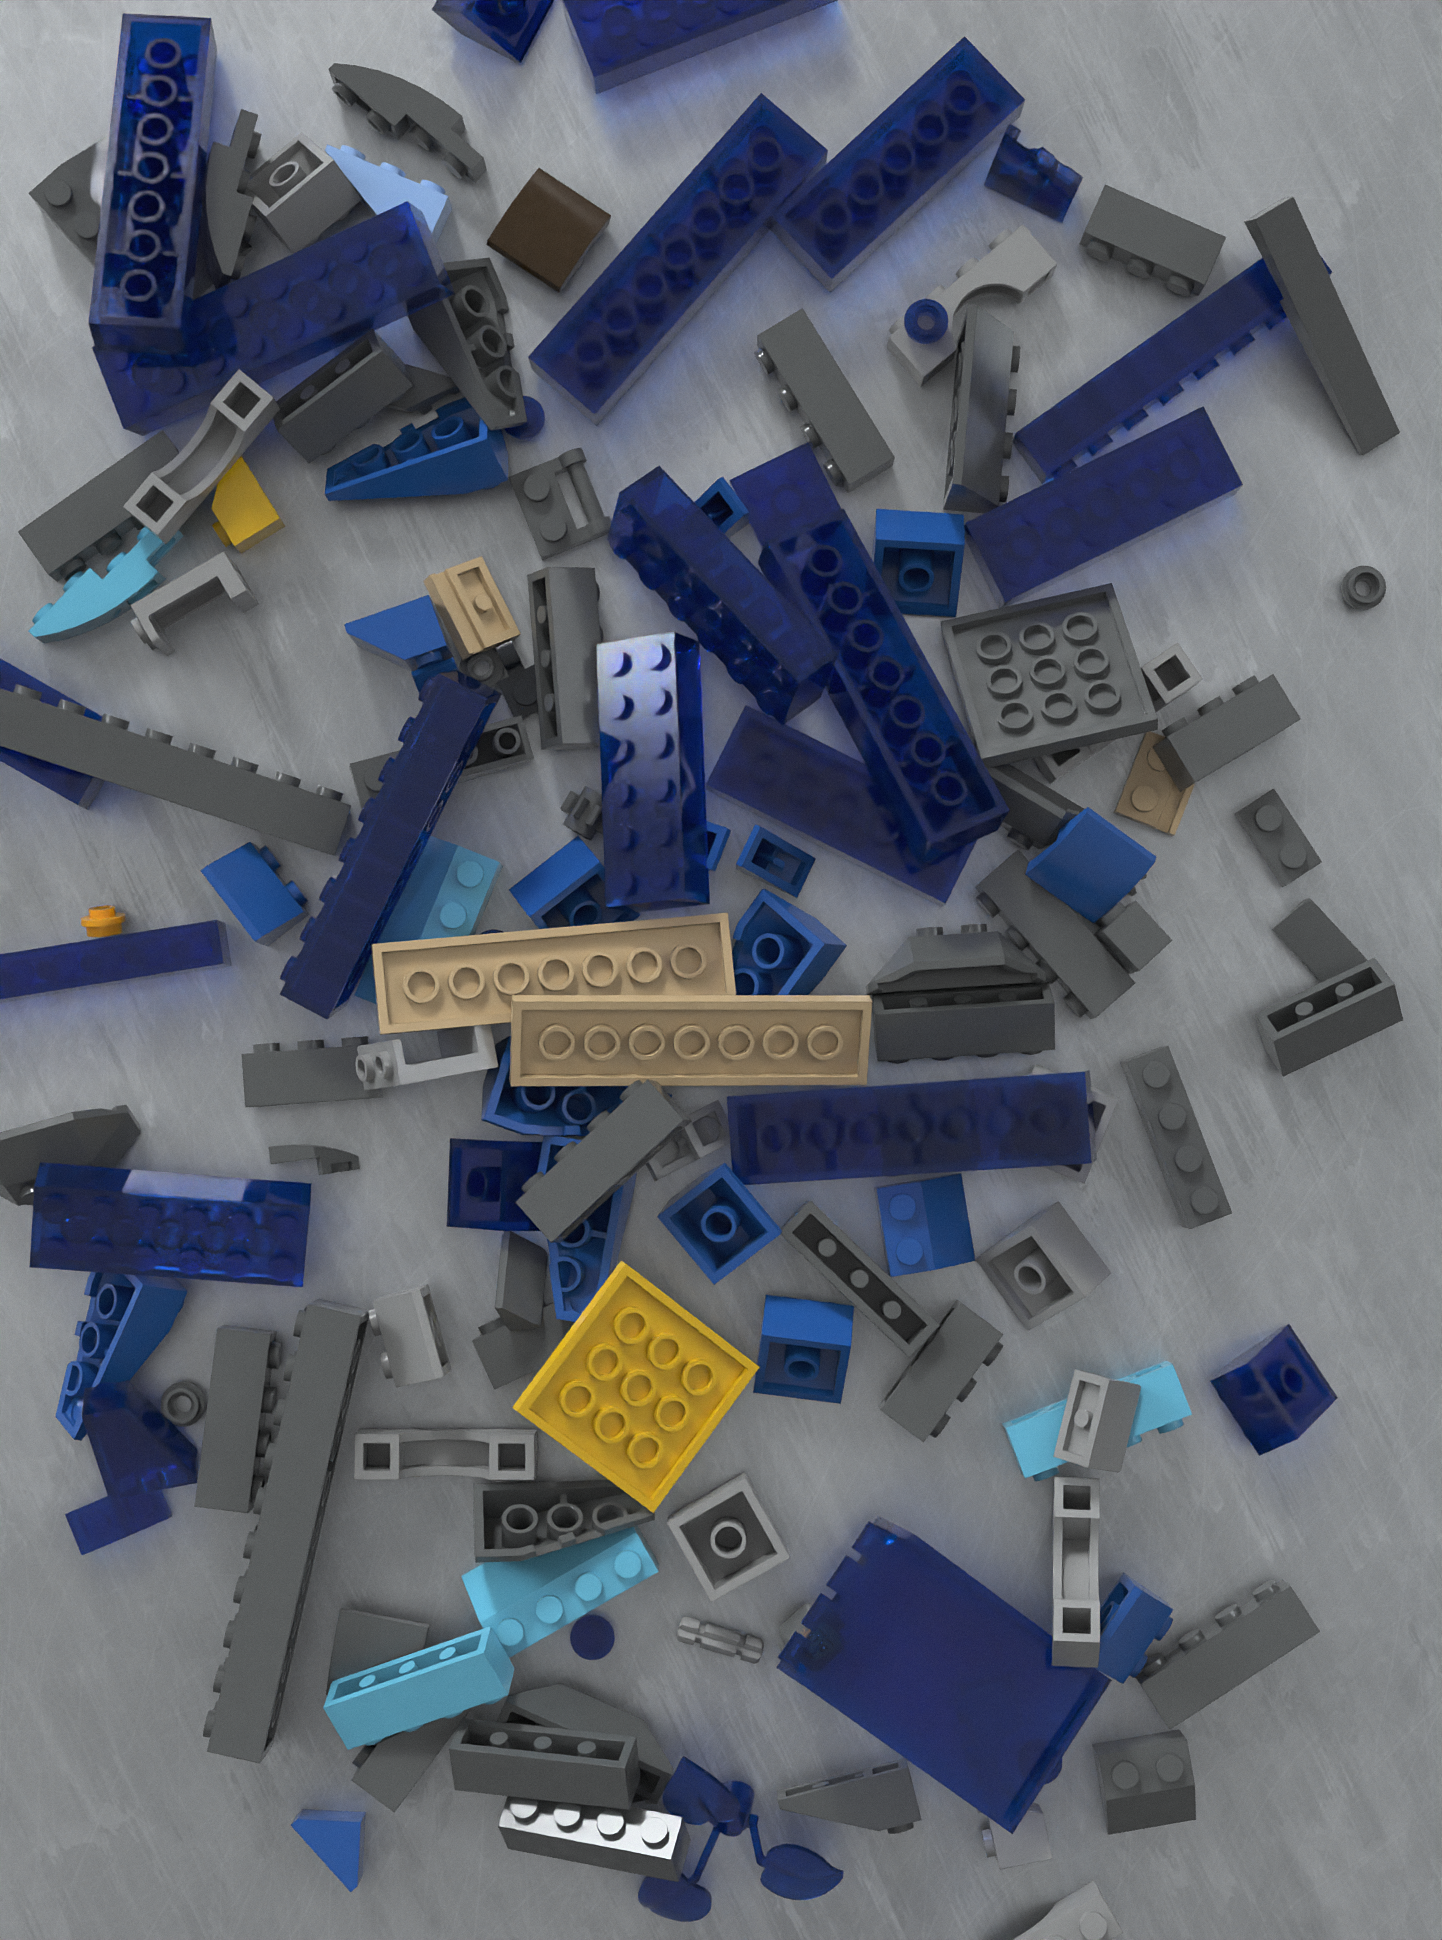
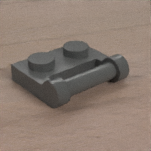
(547, 509)

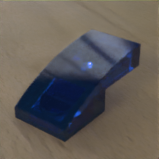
(114, 1519)

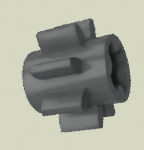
(584, 812)

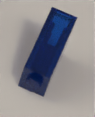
(135, 1442)

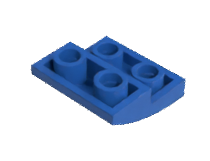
(1090, 865)

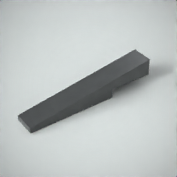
(1322, 323)

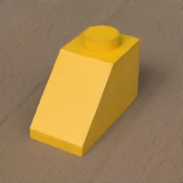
(243, 509)

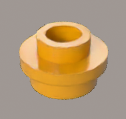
(103, 921)

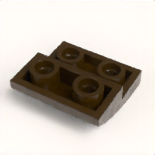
(548, 230)

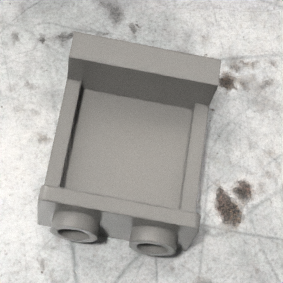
(186, 596)
(461, 1052)

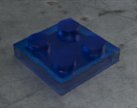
(785, 493)

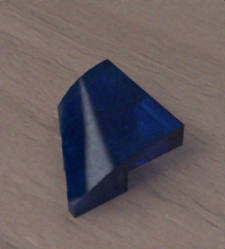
(1033, 177)

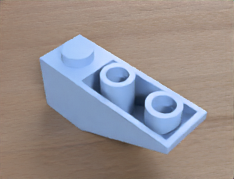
(387, 188)

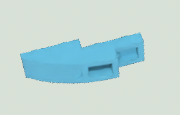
(97, 601)

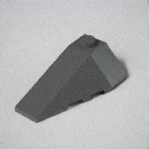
(542, 1517)

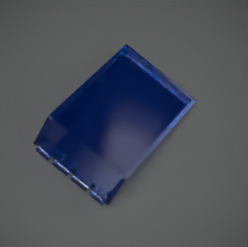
(942, 1672)

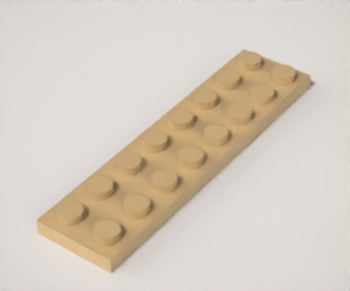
(474, 976)
(689, 1040)

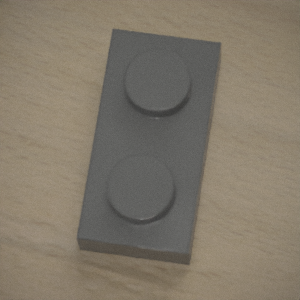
(1278, 837)

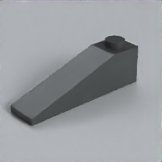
(472, 342)

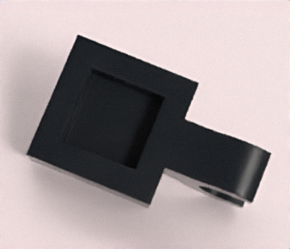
(520, 686)

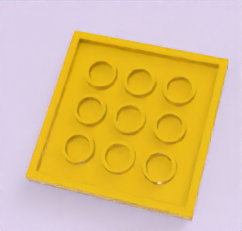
(636, 1386)

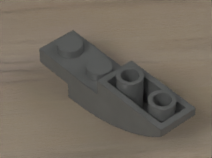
(398, 105)
(224, 206)
(499, 747)

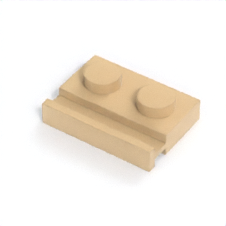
(472, 607)
(1150, 792)

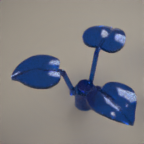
(699, 1798)

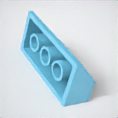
(439, 901)
(551, 1590)

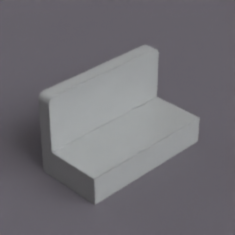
(1097, 1421)

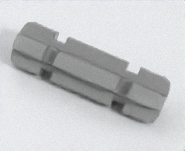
(720, 1640)

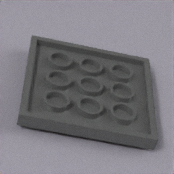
(1048, 676)

